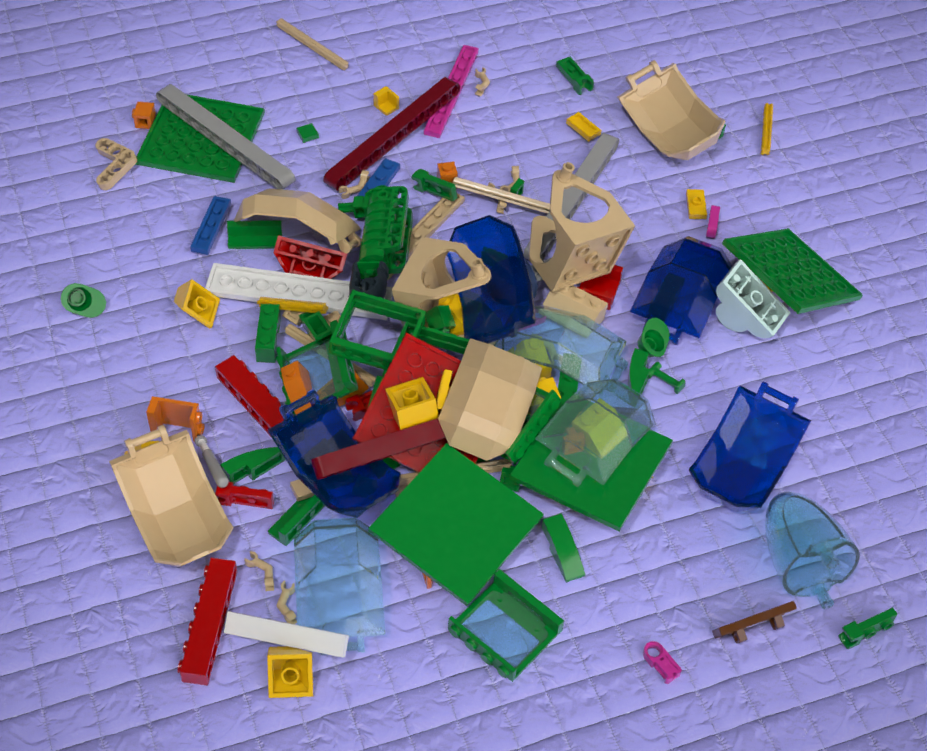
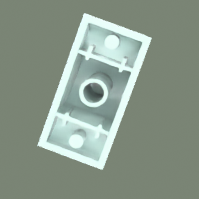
(748, 303)

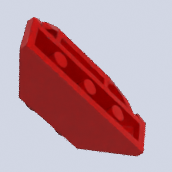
(308, 259)

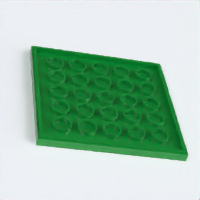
(182, 149)
(792, 270)
(604, 503)
(456, 523)

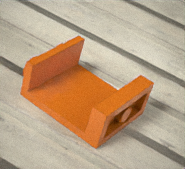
(175, 413)

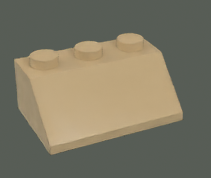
(577, 301)

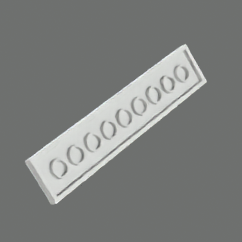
(253, 283)

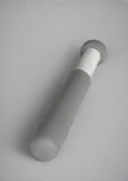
(213, 465)

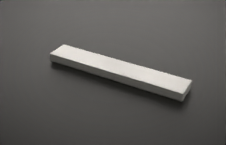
(286, 634)

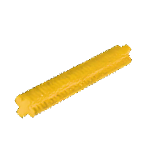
(767, 129)
(295, 305)

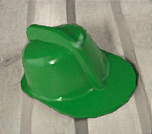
(83, 300)
(654, 338)

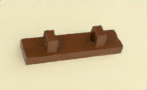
(737, 628)

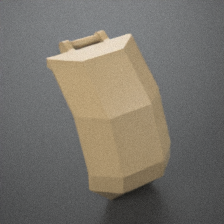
(670, 112)
(307, 209)
(488, 400)
(171, 498)

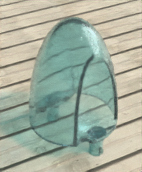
(808, 546)

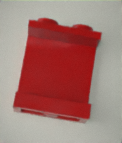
(604, 286)

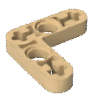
(124, 159)

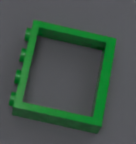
(378, 305)
(433, 337)

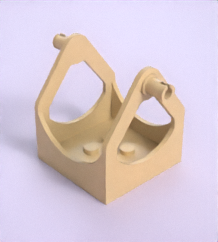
(581, 248)
(427, 278)

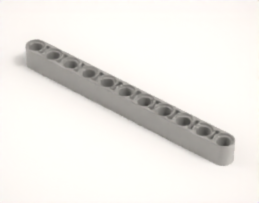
(225, 137)
(573, 197)

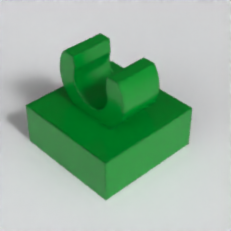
(505, 479)

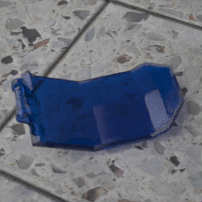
(683, 286)
(507, 299)
(322, 431)
(749, 449)

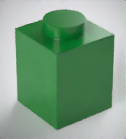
(440, 318)

